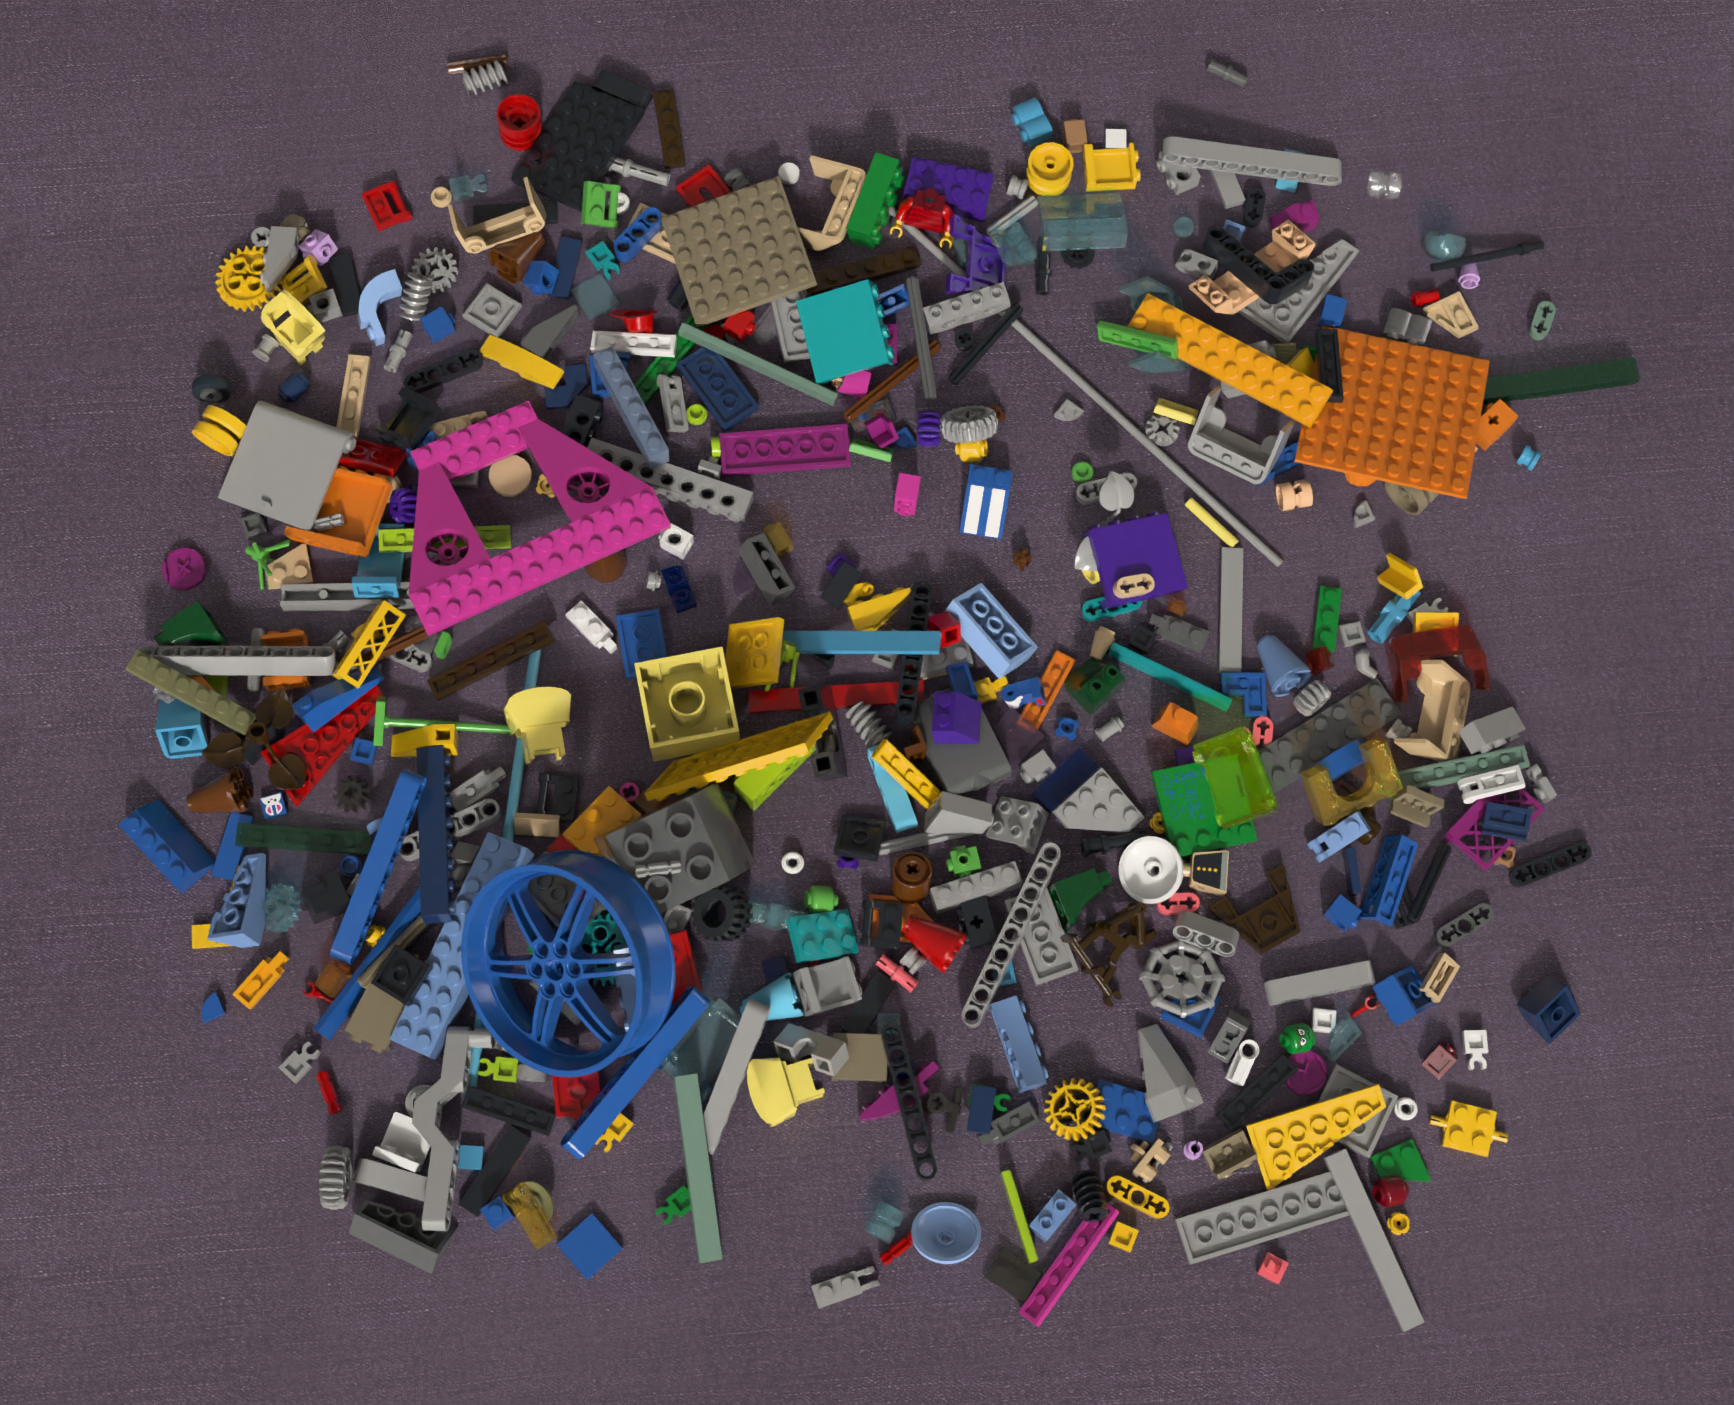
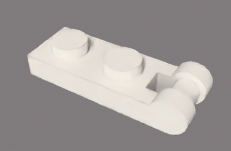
(1491, 783)

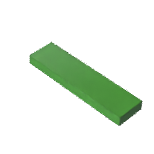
(1137, 339)

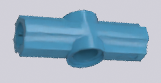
(1391, 617)

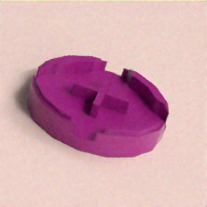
(184, 569)
(1311, 1073)

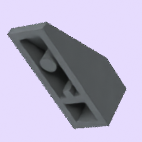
(548, 334)

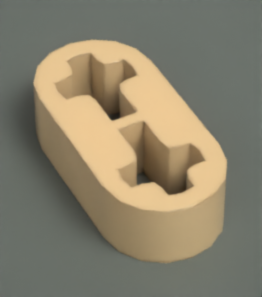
(1134, 590)

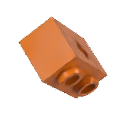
(1502, 419)

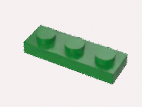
(1327, 618)

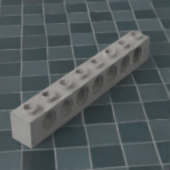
(681, 477)

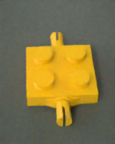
(1468, 1128)

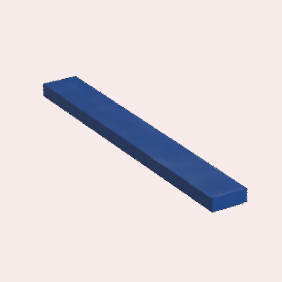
(352, 991)

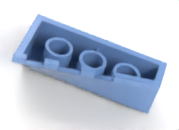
(1017, 1044)

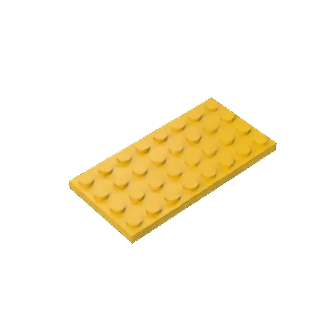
(739, 757)

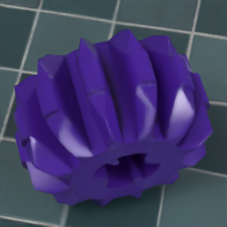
(929, 428)
(403, 506)

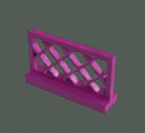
(1474, 814)

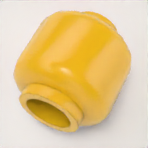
(972, 452)

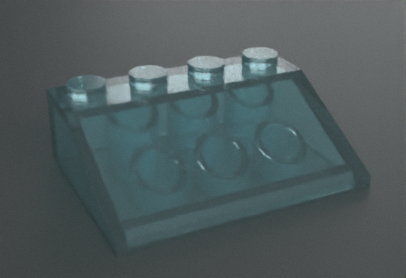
(1082, 222)

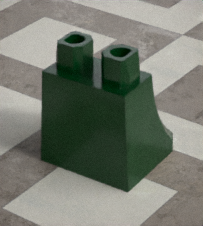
(191, 628)
(1094, 684)
(1075, 892)

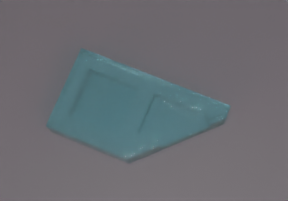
(1342, 1037)

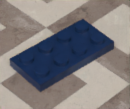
(717, 387)

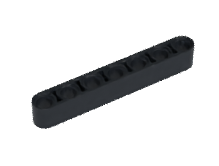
(913, 662)
(908, 1090)

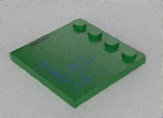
(1190, 811)

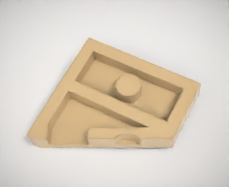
(1452, 315)

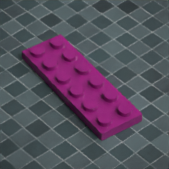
(784, 450)

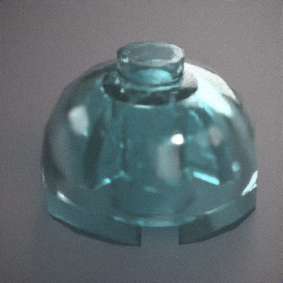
(1444, 246)

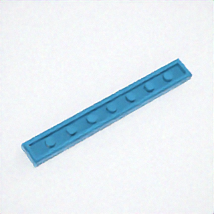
(865, 642)

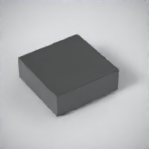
(253, 525)

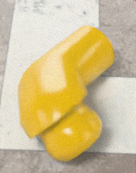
(859, 590)

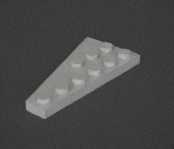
(1289, 315)

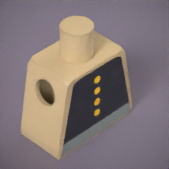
(1208, 872)

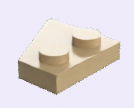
(290, 569)

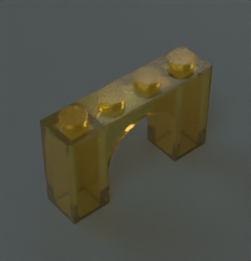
(1380, 783)

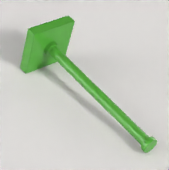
(384, 721)

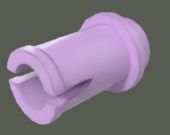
(1189, 1153)

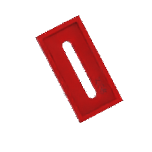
(703, 179)

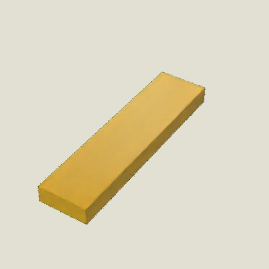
(906, 774)

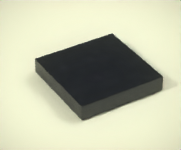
(860, 838)
(402, 975)

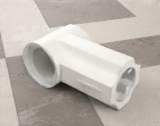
(1242, 1064)

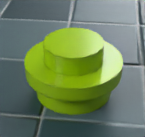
(696, 414)

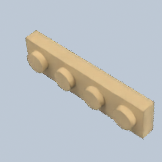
(353, 393)

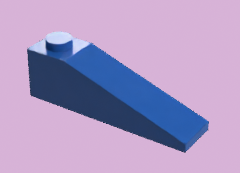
(331, 699)

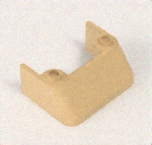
(846, 187)
(501, 228)
(1441, 713)

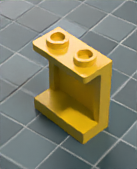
(1110, 168)

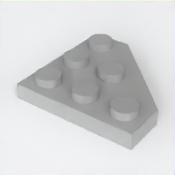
(1098, 806)

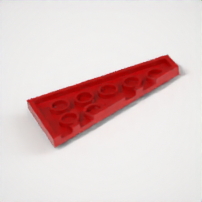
(325, 745)

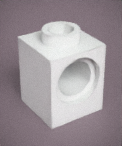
(682, 547)

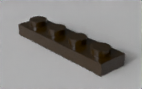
(668, 129)

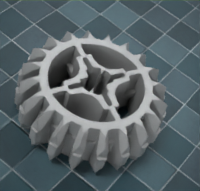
(969, 424)
(335, 1177)

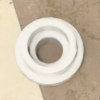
(792, 856)
(1411, 1105)

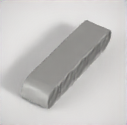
(461, 829)
(1319, 983)

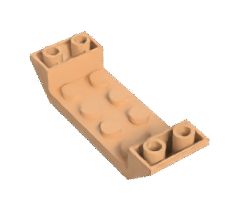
(1231, 295)

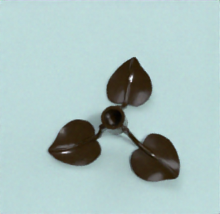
(273, 711)

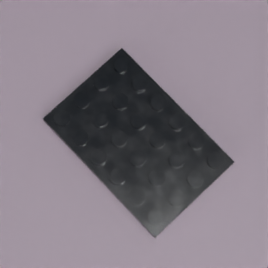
(578, 144)

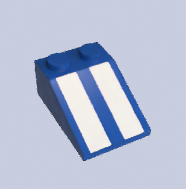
(986, 502)

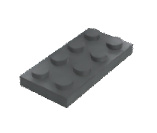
(553, 895)

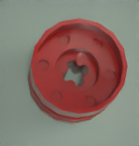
(519, 121)

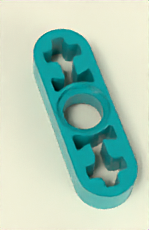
(1095, 604)

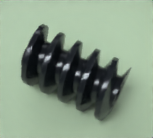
(1089, 1196)

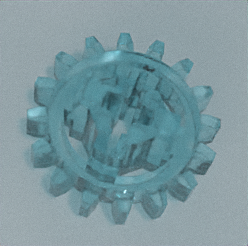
(280, 907)

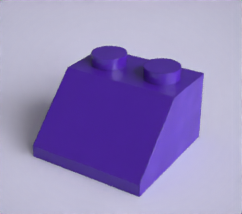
(955, 719)

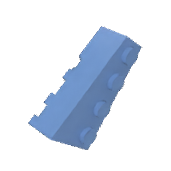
(628, 986)

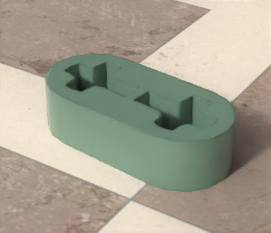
(1538, 319)

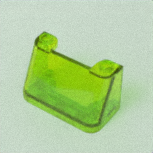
(1236, 777)

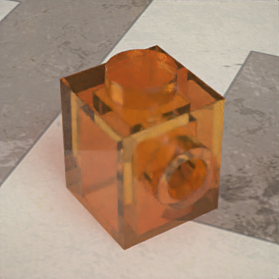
(333, 978)

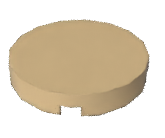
(510, 476)

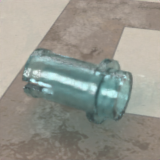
(961, 251)

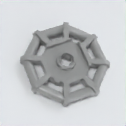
(1186, 990)

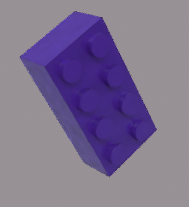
(965, 189)

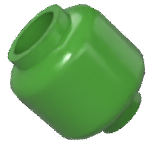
(820, 899)

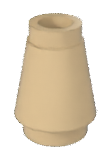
(1101, 643)

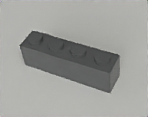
(401, 1235)

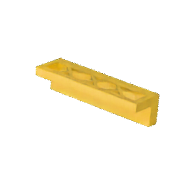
(361, 640)

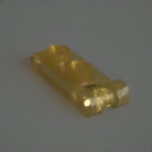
(529, 1215)

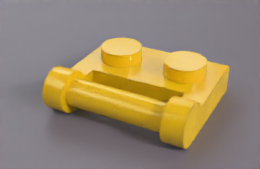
(309, 284)

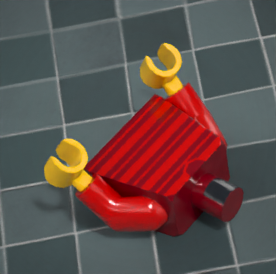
(925, 211)

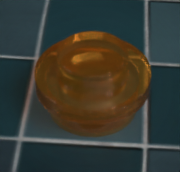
(1177, 607)

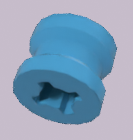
(1529, 457)

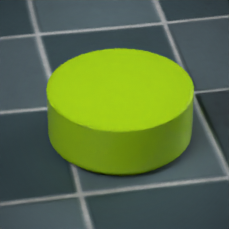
(715, 447)

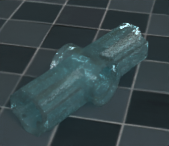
(772, 915)

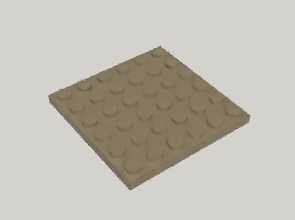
(738, 251)

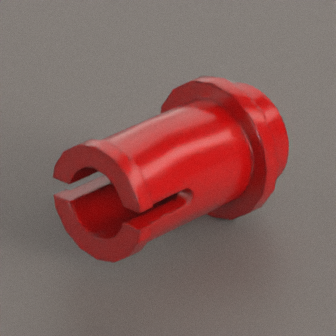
(1420, 298)

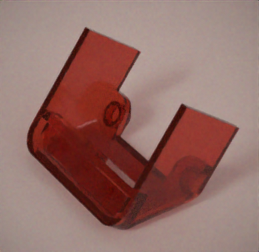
(1410, 649)

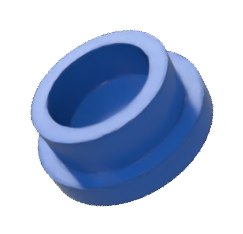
(350, 866)

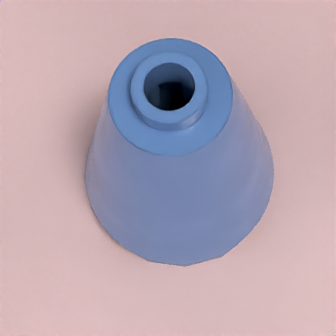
(1282, 666)

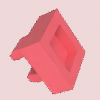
(1272, 1268)

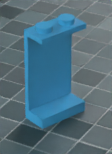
(380, 572)

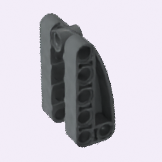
(962, 766)

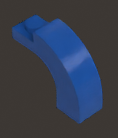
(1342, 760)

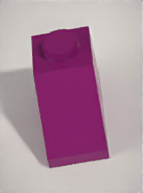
(1302, 215)

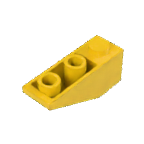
(875, 612)
(405, 743)

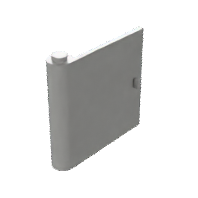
(285, 464)

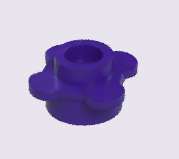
(843, 862)

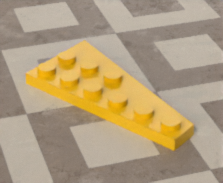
(1301, 1135)

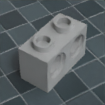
(1172, 173)

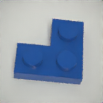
(1251, 687)

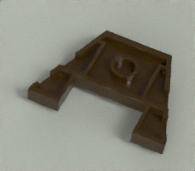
(1268, 922)

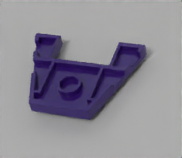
(983, 261)

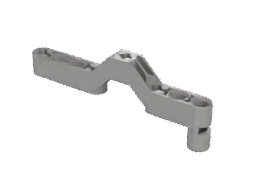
(427, 1121)

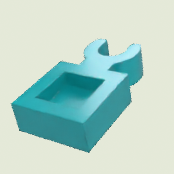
(601, 258)

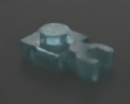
(463, 187)

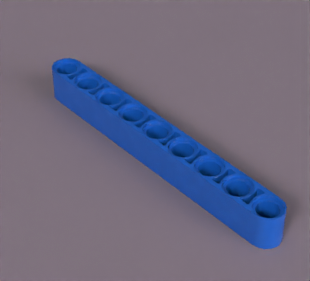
(378, 867)
(634, 1073)

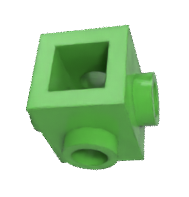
(967, 855)

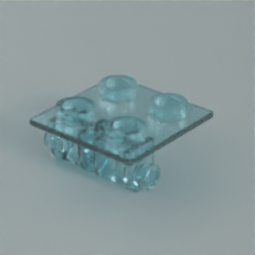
(1013, 245)

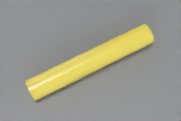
(1212, 523)

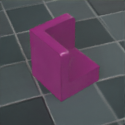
(881, 430)

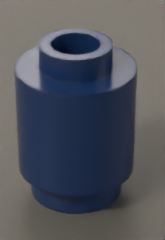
(293, 387)

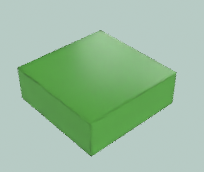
(443, 645)

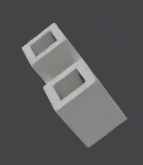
(827, 1052)

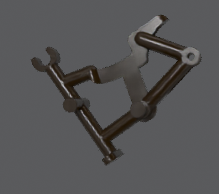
(1108, 929)

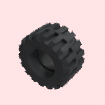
(737, 913)

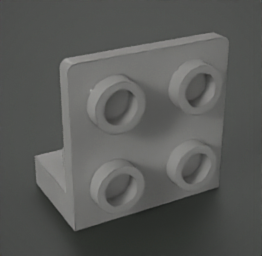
(1018, 823)

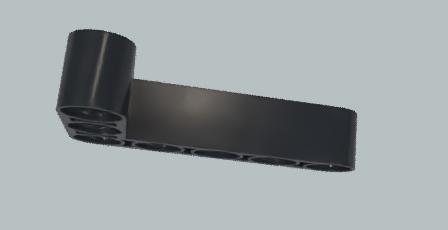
(1252, 271)

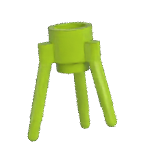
(788, 652)

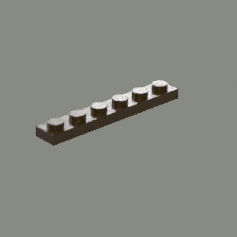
(868, 268)
(491, 660)

